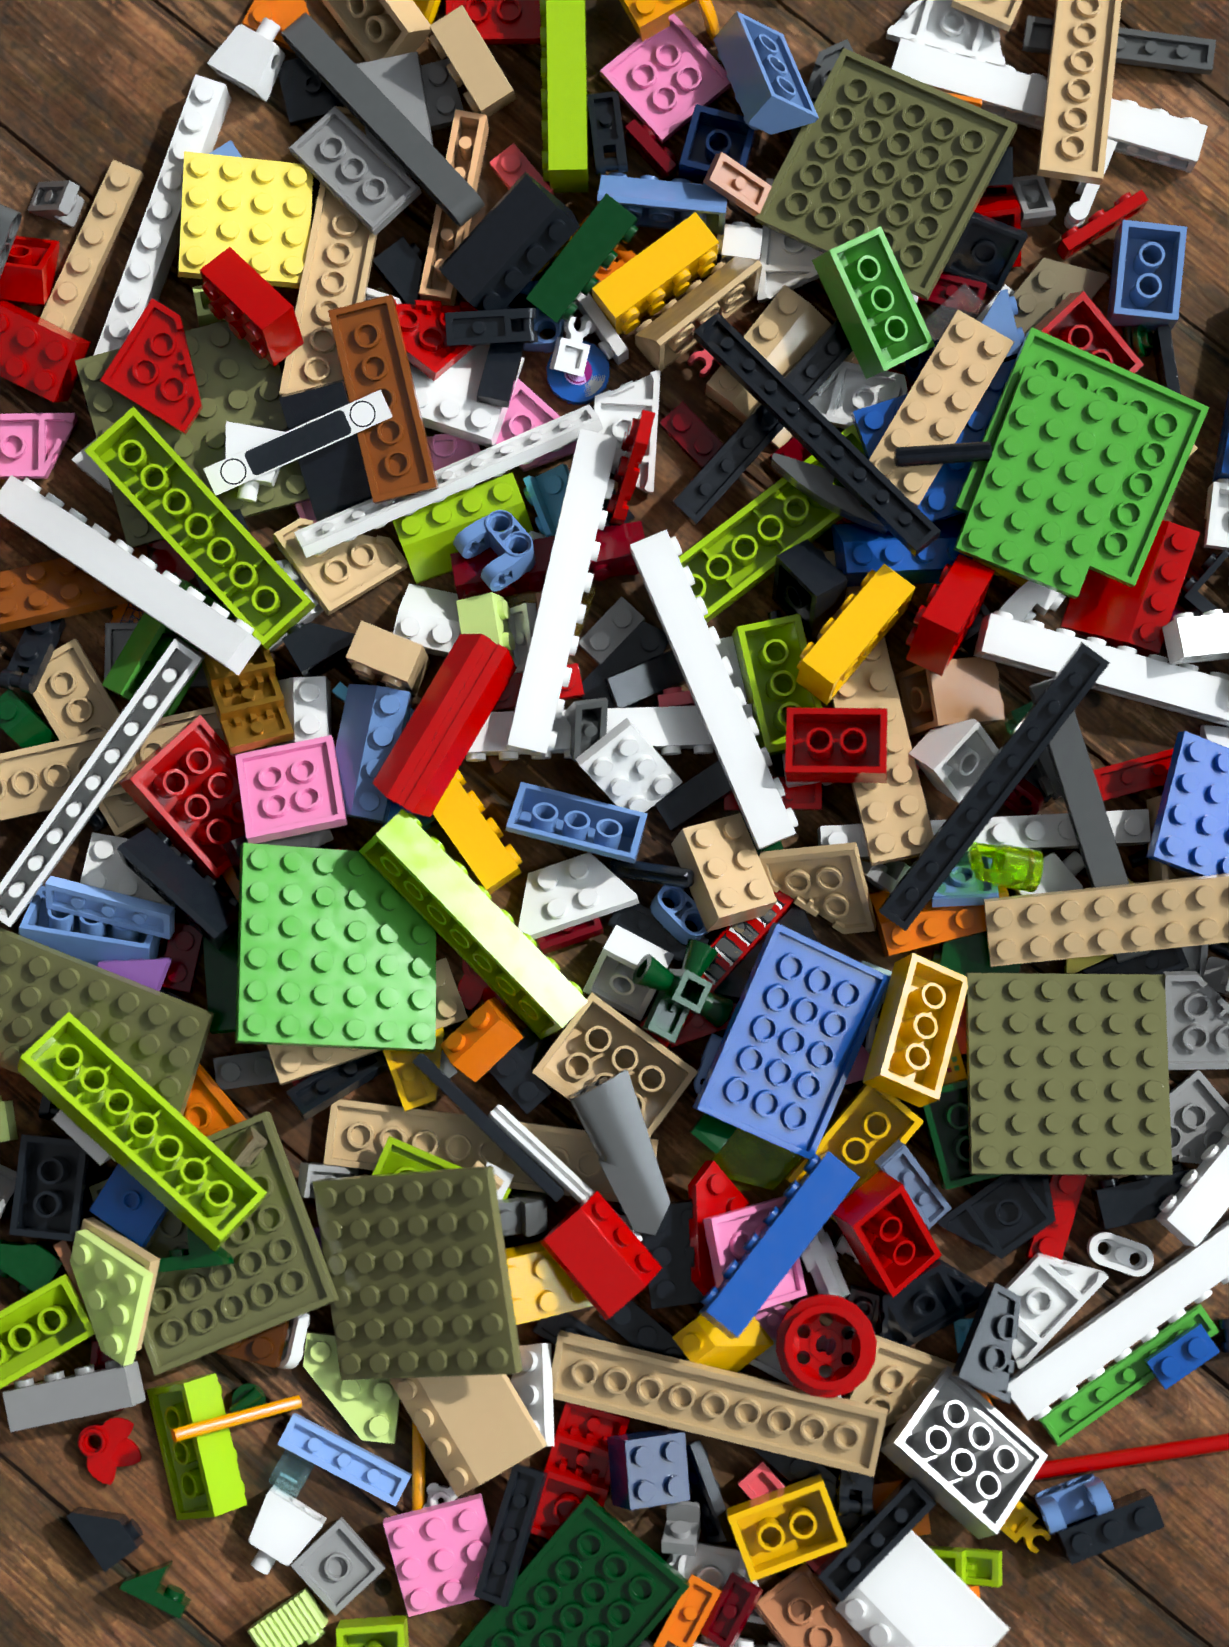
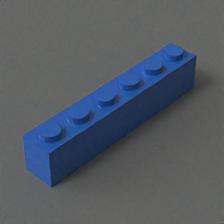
(778, 1245)

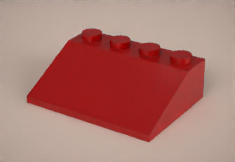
(1135, 613)
(192, 795)

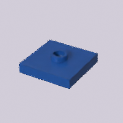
(129, 1207)

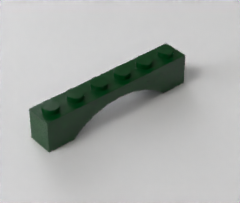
(29, 1264)

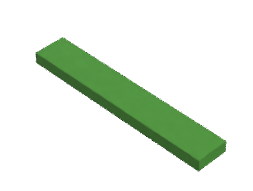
(1117, 1381)

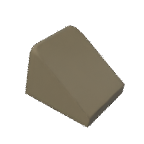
(247, 1148)

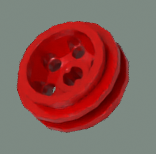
(843, 1377)

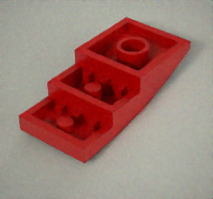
(576, 1464)

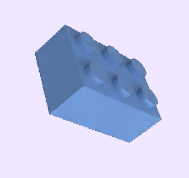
(1146, 274)

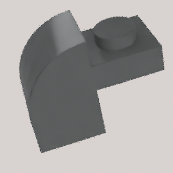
(524, 1213)

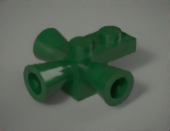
(681, 992)

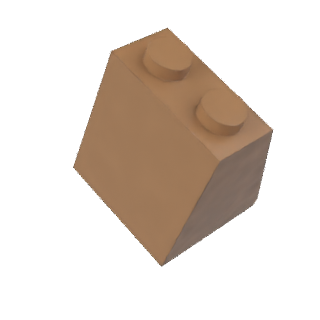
(962, 693)

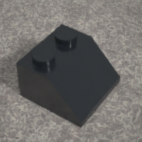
(808, 586)
(317, 647)
(516, 1070)

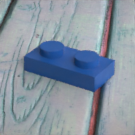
(1181, 1356)

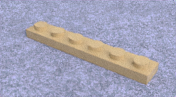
(92, 246)

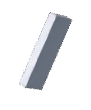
(903, 1167)

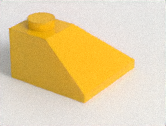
(711, 1347)

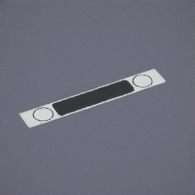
(298, 442)

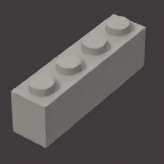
(74, 1395)

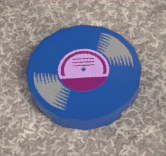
(583, 389)

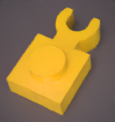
(1021, 1523)

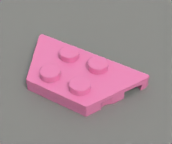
(526, 413)
(32, 443)

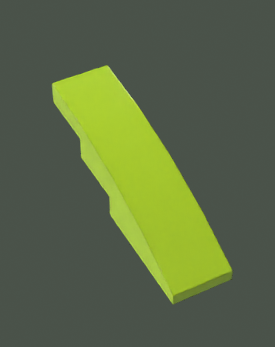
(973, 1565)

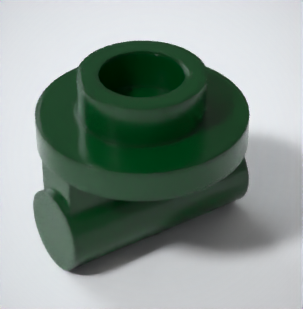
(1138, 339)
(247, 1396)

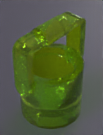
(1010, 867)

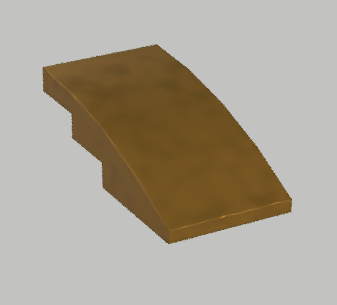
(248, 703)

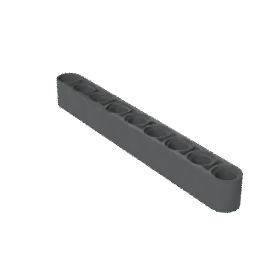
(383, 119)
(1085, 806)

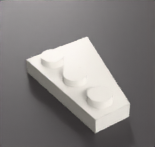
(536, 1387)

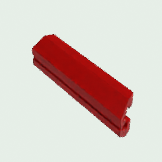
(445, 723)

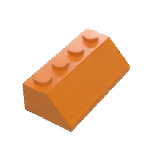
(930, 927)

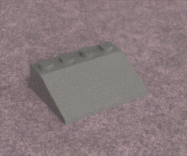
(964, 1454)

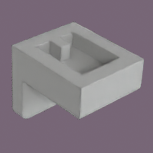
(885, 876)
(682, 1528)

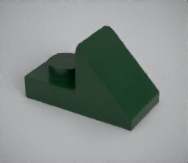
(196, 1256)
(149, 1588)

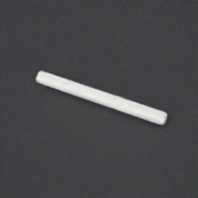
(544, 1156)

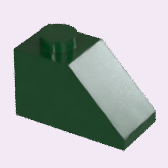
(23, 722)

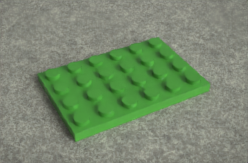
(1050, 482)

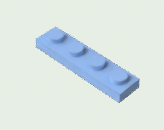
(110, 907)
(344, 1459)

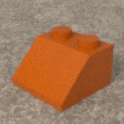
(481, 1040)

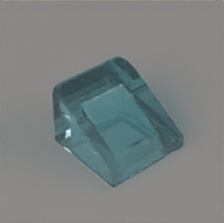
(291, 1473)

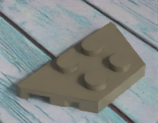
(1048, 286)

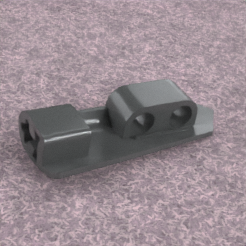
(624, 1149)

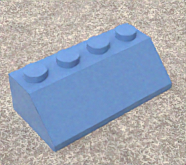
(763, 76)
(665, 202)
(367, 733)
(577, 822)
(84, 937)

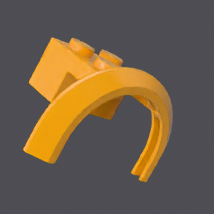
(653, 15)

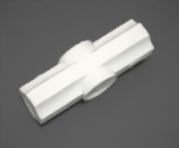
(821, 1262)

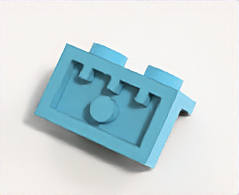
(547, 496)

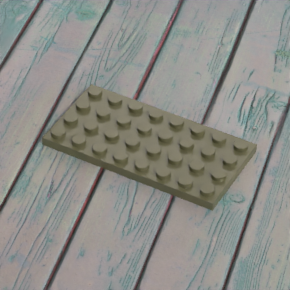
(142, 1026)

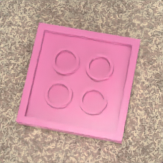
(666, 78)
(290, 790)
(728, 1234)
(439, 1552)

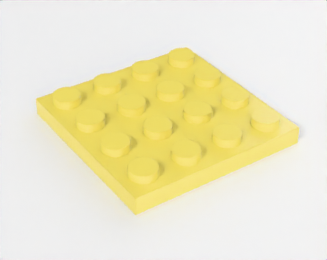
(249, 206)

